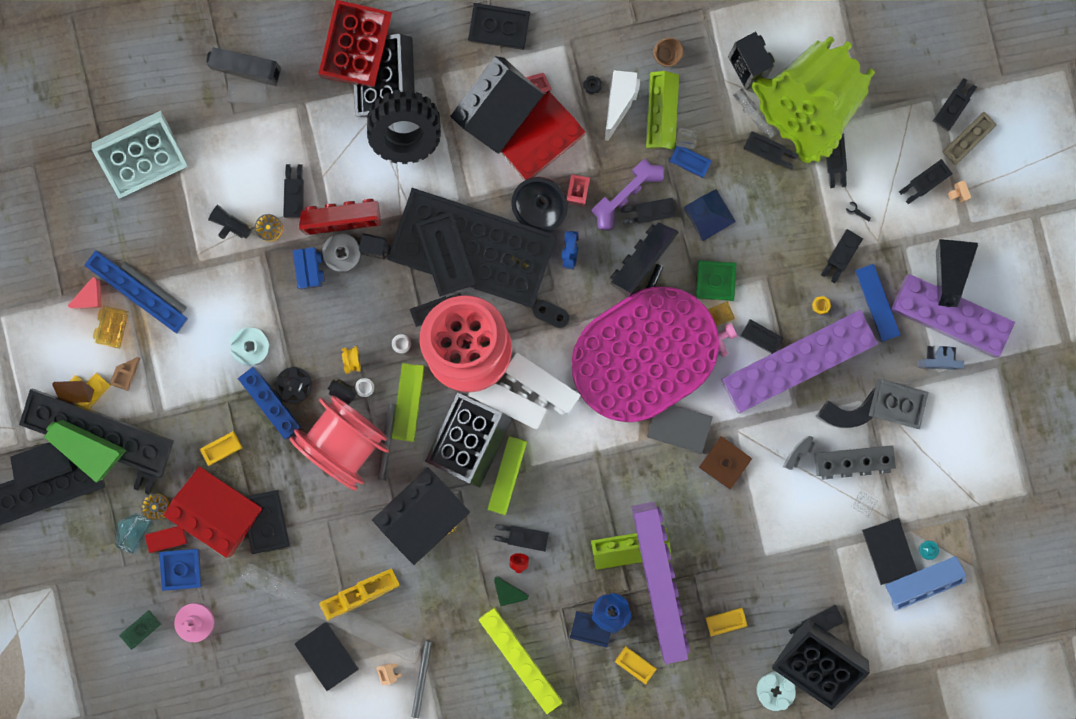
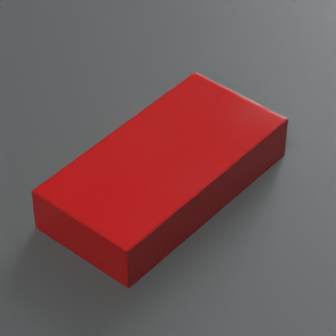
(165, 539)

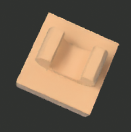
(961, 191)
(386, 673)

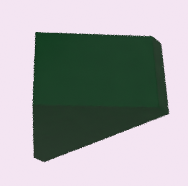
(508, 593)

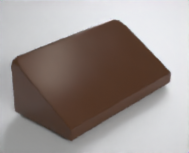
(73, 391)

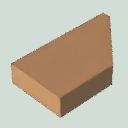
(124, 374)

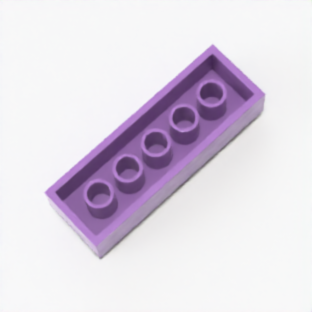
(966, 323)

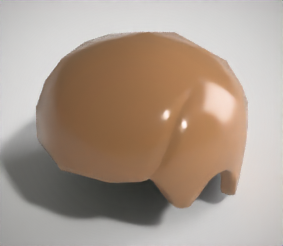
(668, 52)

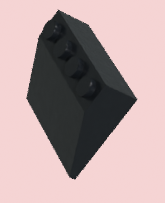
(394, 73)
(497, 104)
(643, 259)
(468, 440)
(420, 516)
(821, 664)

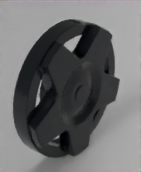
(293, 385)

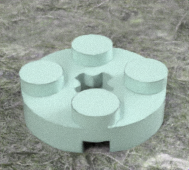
(239, 348)
(780, 701)

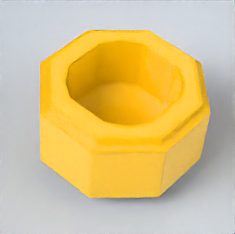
(821, 305)

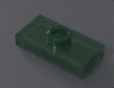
(140, 629)

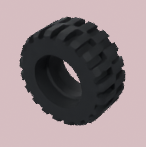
(403, 146)

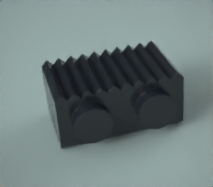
(374, 246)

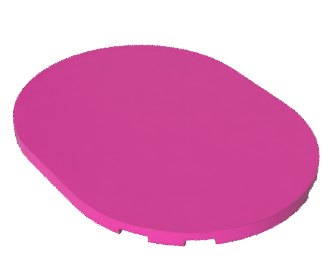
(645, 354)

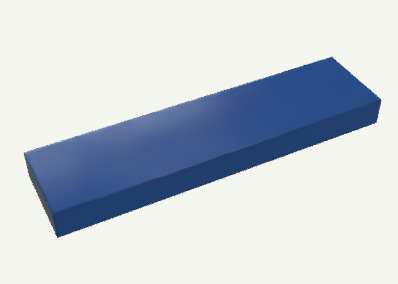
(877, 302)

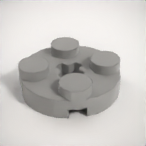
(330, 253)

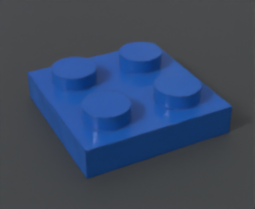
(180, 569)

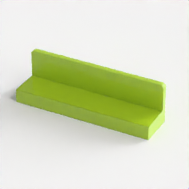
(662, 110)
(408, 402)
(507, 475)
(618, 550)

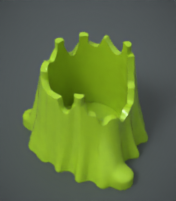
(814, 98)

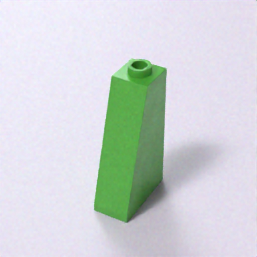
(84, 449)

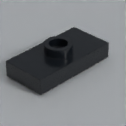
(761, 336)

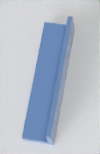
(926, 583)

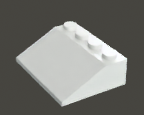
(622, 93)

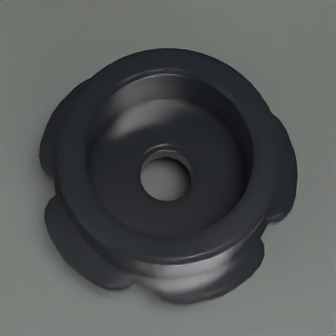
(597, 85)

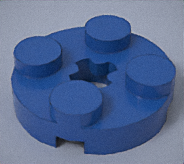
(570, 254)
(602, 617)

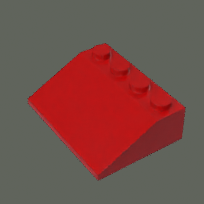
(354, 44)
(542, 137)
(340, 218)
(213, 512)

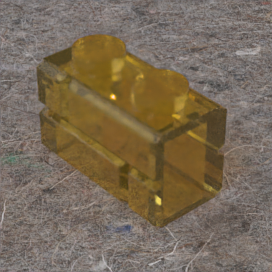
(110, 327)

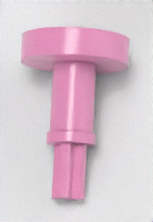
(194, 622)

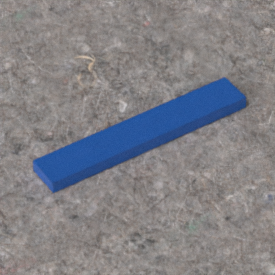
(136, 291)

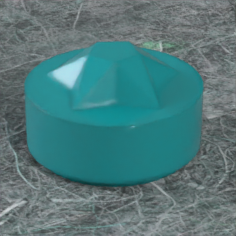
(928, 550)

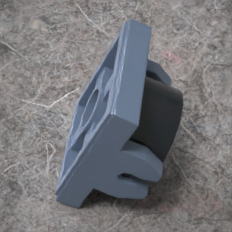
(941, 358)

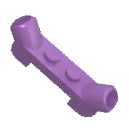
(644, 173)

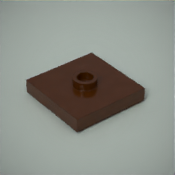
(725, 462)

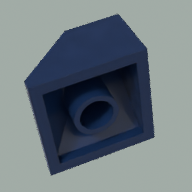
(709, 214)

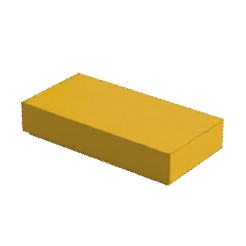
(221, 448)
(726, 621)
(635, 665)

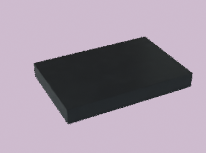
(499, 26)
(38, 465)
(269, 528)
(889, 551)
(326, 656)

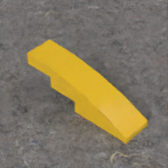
(359, 594)

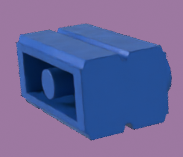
(307, 268)

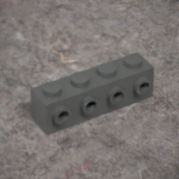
(855, 460)

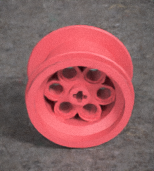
(467, 313)
(340, 442)

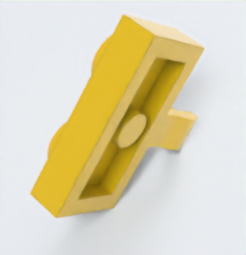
(99, 385)

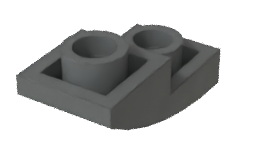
(802, 447)

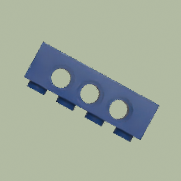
(269, 402)

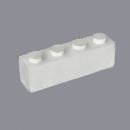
(542, 383)
(512, 404)

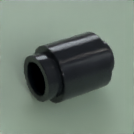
(342, 391)

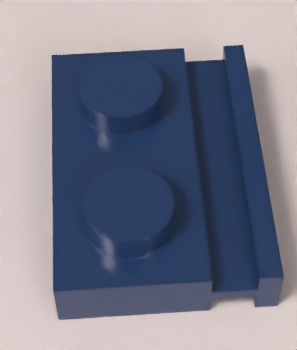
(587, 631)

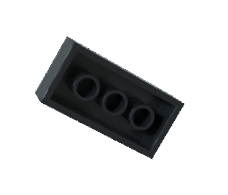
(751, 59)

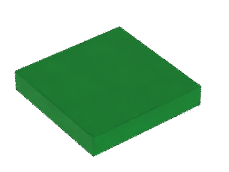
(716, 280)

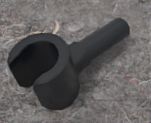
(857, 212)

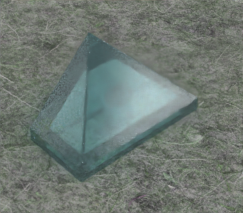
(131, 532)

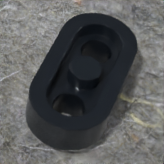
(550, 314)

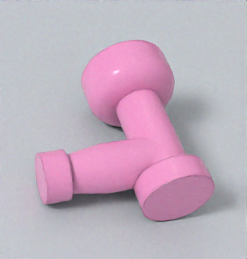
(728, 332)

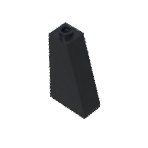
(244, 66)
(953, 267)

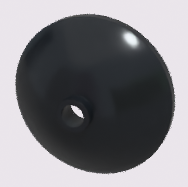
(535, 213)

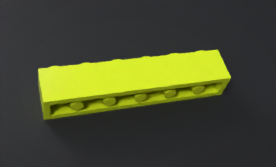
(520, 660)

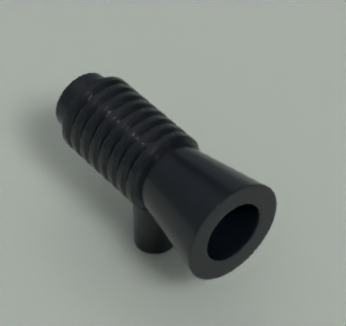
(229, 222)

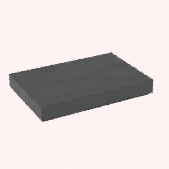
(898, 403)
(681, 428)

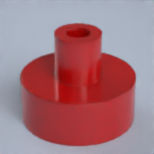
(519, 562)

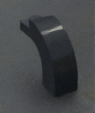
(841, 418)

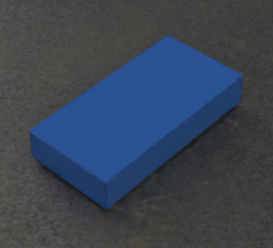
(690, 161)

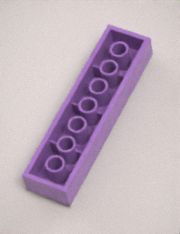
(799, 361)
(659, 582)

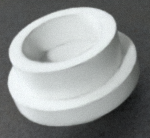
(401, 343)
(364, 387)

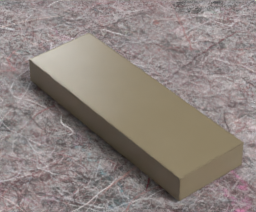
(969, 138)

